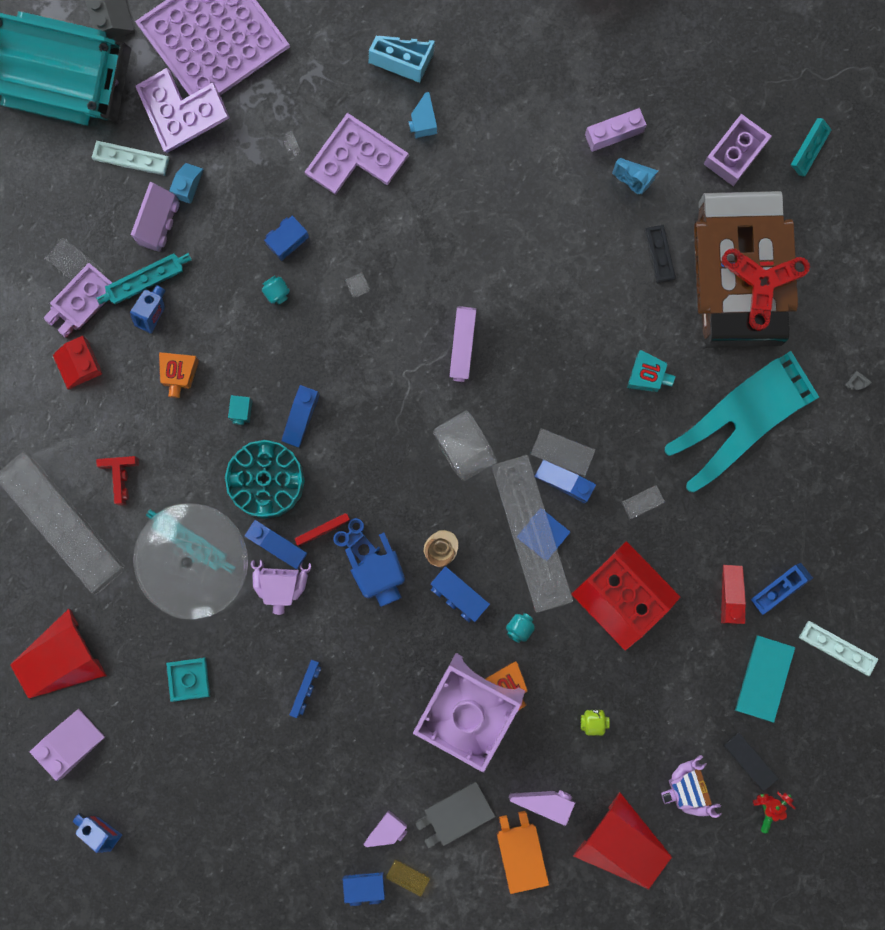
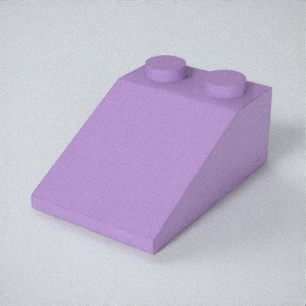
(67, 745)
(547, 803)

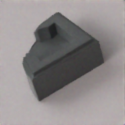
(857, 382)

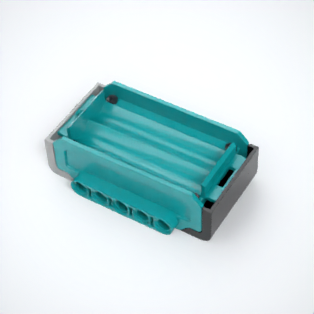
(60, 69)

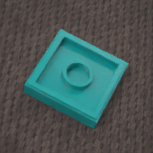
(188, 679)

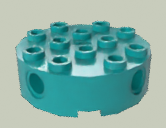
(251, 465)

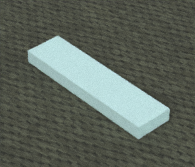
(130, 158)
(838, 648)

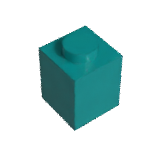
(240, 409)

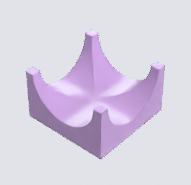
(468, 715)

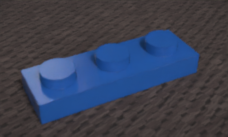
(306, 689)

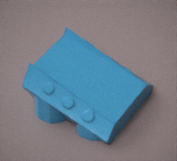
(635, 175)

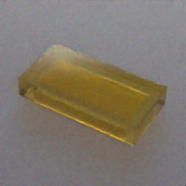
(407, 877)

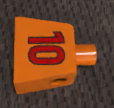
(177, 372)
(509, 678)

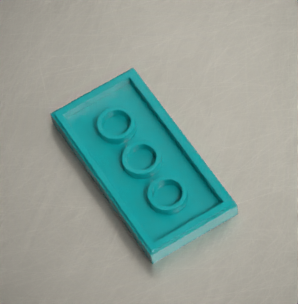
(765, 678)

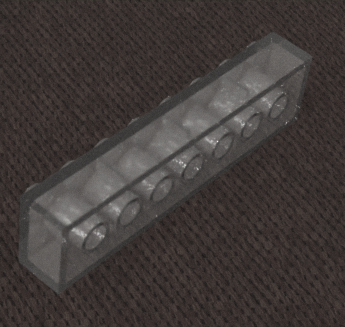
(60, 523)

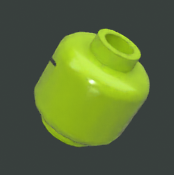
(594, 722)

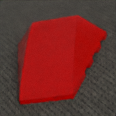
(56, 660)
(625, 846)

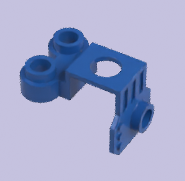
(355, 539)

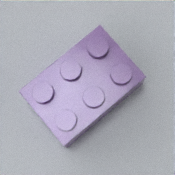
(737, 150)

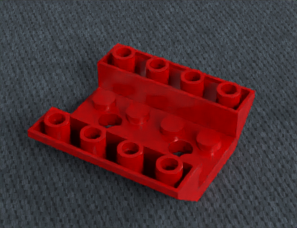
(616, 606)

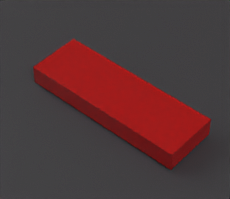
(321, 530)

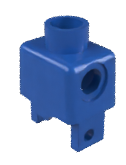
(378, 574)

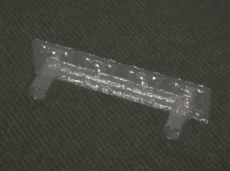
(532, 534)

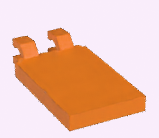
(521, 855)

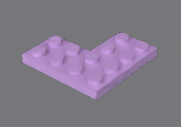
(178, 119)
(353, 146)

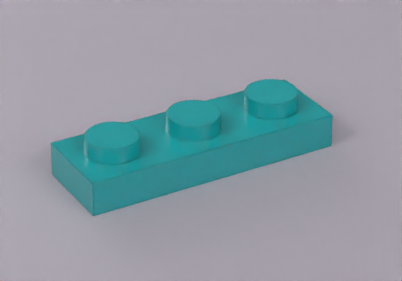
(811, 147)

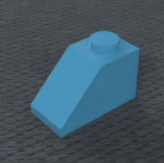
(423, 118)
(186, 182)

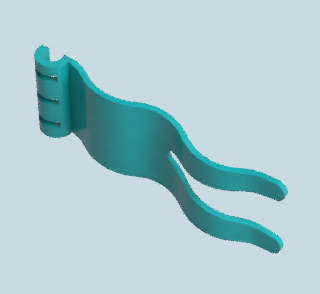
(754, 410)

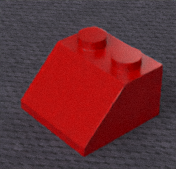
(77, 362)

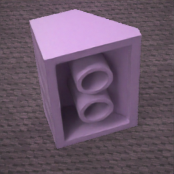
(155, 217)

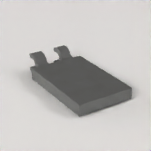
(456, 815)

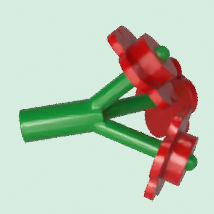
(773, 808)

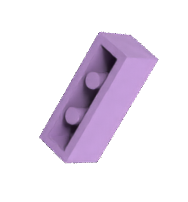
(615, 129)

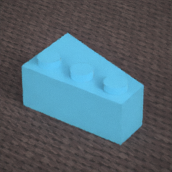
(401, 56)

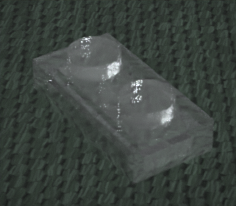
(643, 502)

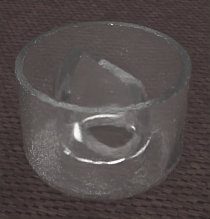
(464, 446)

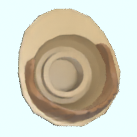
(441, 548)

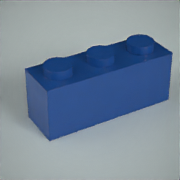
(459, 595)

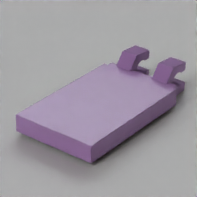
(78, 300)

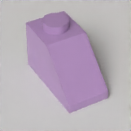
(387, 831)

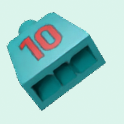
(649, 373)

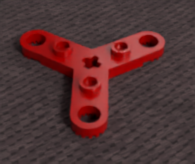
(763, 295)

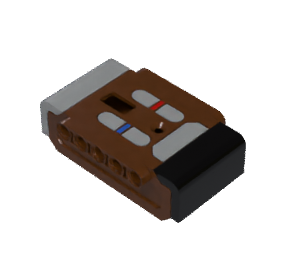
(758, 230)

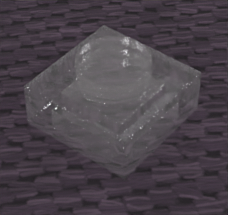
(291, 144)
(357, 285)

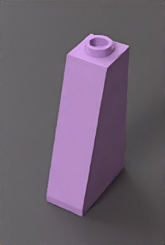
(462, 343)

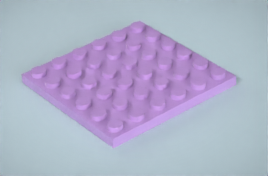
(212, 40)

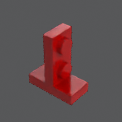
(119, 475)

